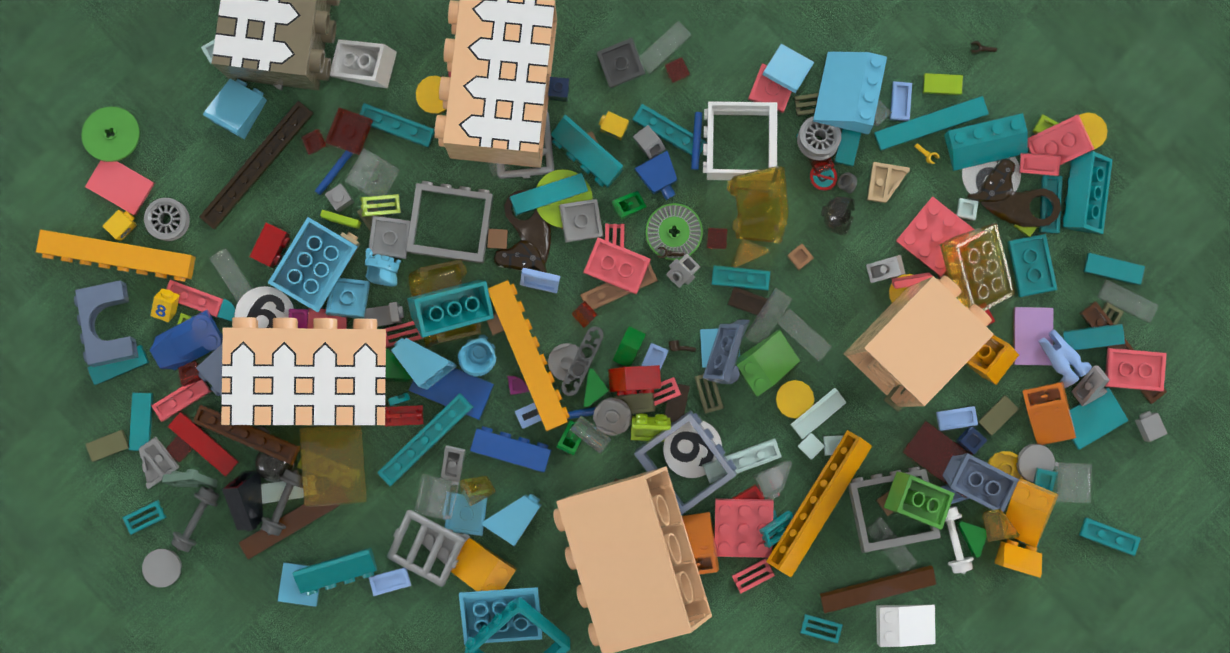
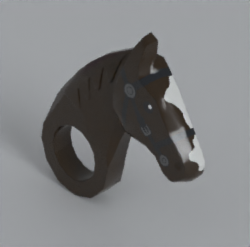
(1012, 207)
(534, 244)

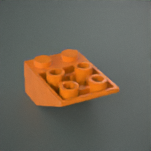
(1049, 413)
(702, 541)

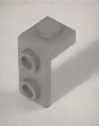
(386, 315)

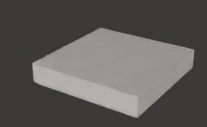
(581, 220)
(389, 237)

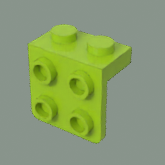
(646, 427)

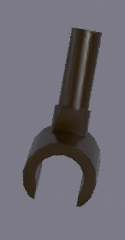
(982, 48)
(670, 253)
(675, 346)

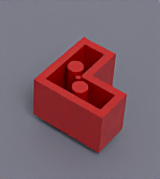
(630, 379)

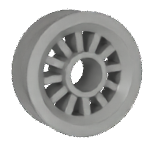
(807, 135)
(157, 205)

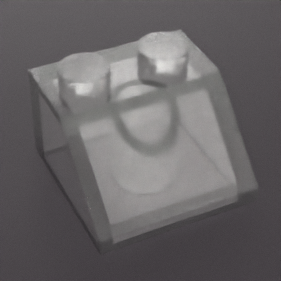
(372, 175)
(773, 479)
(1073, 482)
(436, 497)

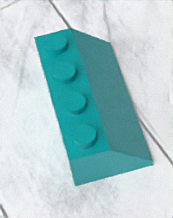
(987, 142)
(586, 151)
(1087, 193)
(451, 308)
(335, 570)

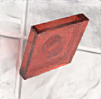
(349, 131)

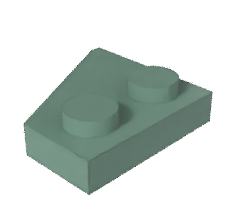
(190, 478)

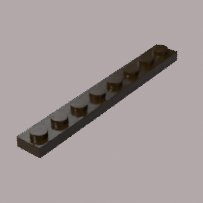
(256, 165)

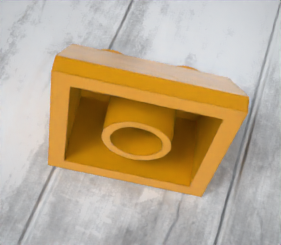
(993, 359)
(1019, 559)

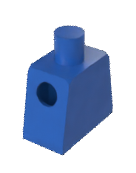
(658, 175)

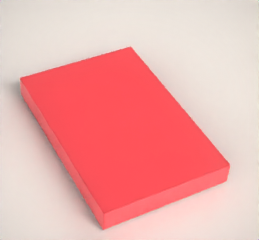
(1063, 139)
(120, 185)
(617, 265)
(1135, 369)

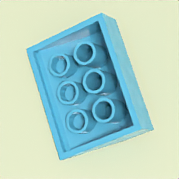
(850, 90)
(312, 264)
(481, 606)

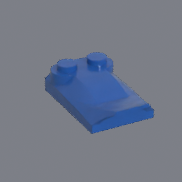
(186, 341)

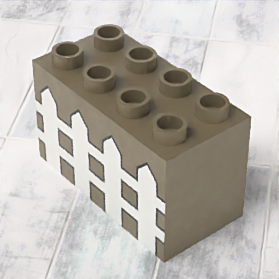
(275, 41)

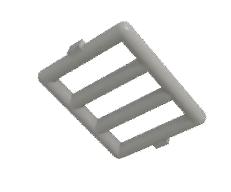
(526, 173)
(408, 562)

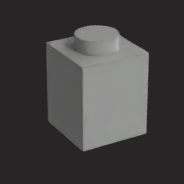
(649, 142)
(339, 198)
(1150, 426)

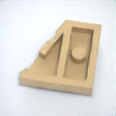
(884, 181)

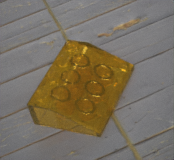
(978, 267)
(332, 465)

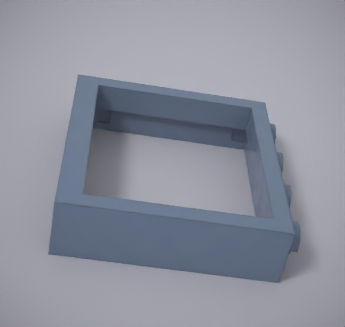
(707, 437)

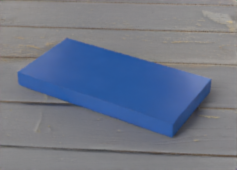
(446, 389)

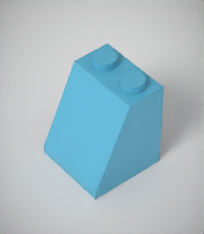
(236, 107)
(421, 363)
(514, 518)

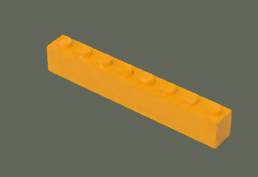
(115, 254)
(527, 355)
(819, 503)

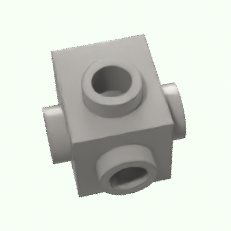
(683, 270)

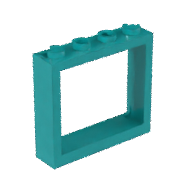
(562, 642)

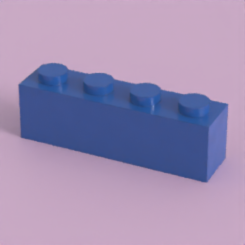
(511, 450)

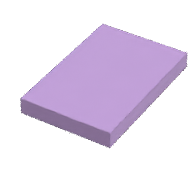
(1028, 328)

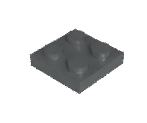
(621, 63)

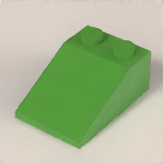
(767, 362)
(919, 500)

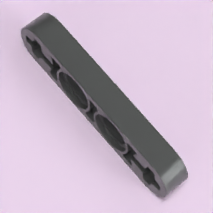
(585, 362)

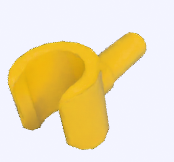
(926, 153)

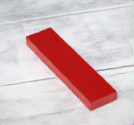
(203, 444)

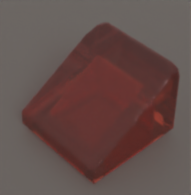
(717, 238)

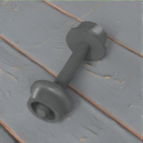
(272, 525)
(183, 541)

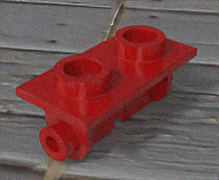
(404, 415)

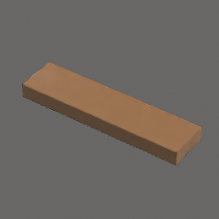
(607, 293)

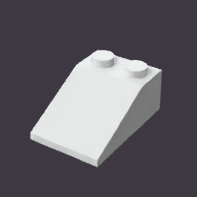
(363, 63)
(905, 625)

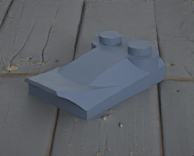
(724, 353)
(980, 481)

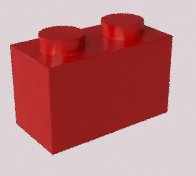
(270, 245)

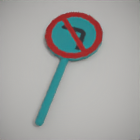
(823, 181)

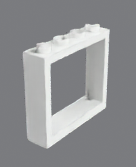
(737, 108)

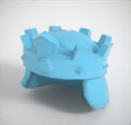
(381, 269)
(477, 356)

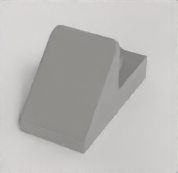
(885, 269)
(1091, 386)
(453, 463)

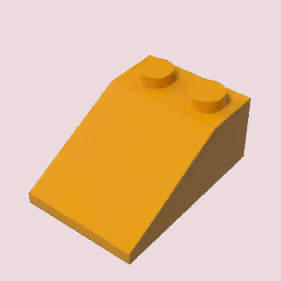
(1030, 511)
(482, 568)

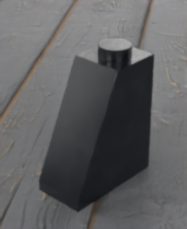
(245, 500)

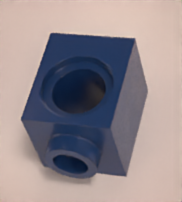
(558, 89)
(971, 440)

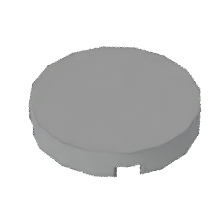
(561, 360)
(612, 416)
(1034, 457)
(161, 567)

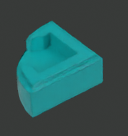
(227, 310)
(399, 399)

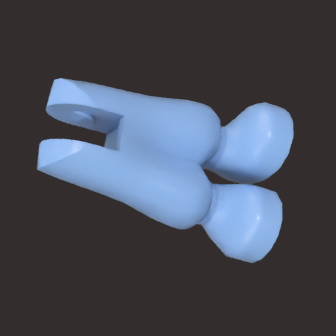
(1062, 356)

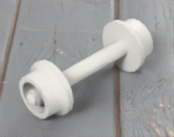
(961, 564)

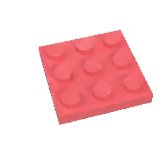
(930, 229)
(739, 525)

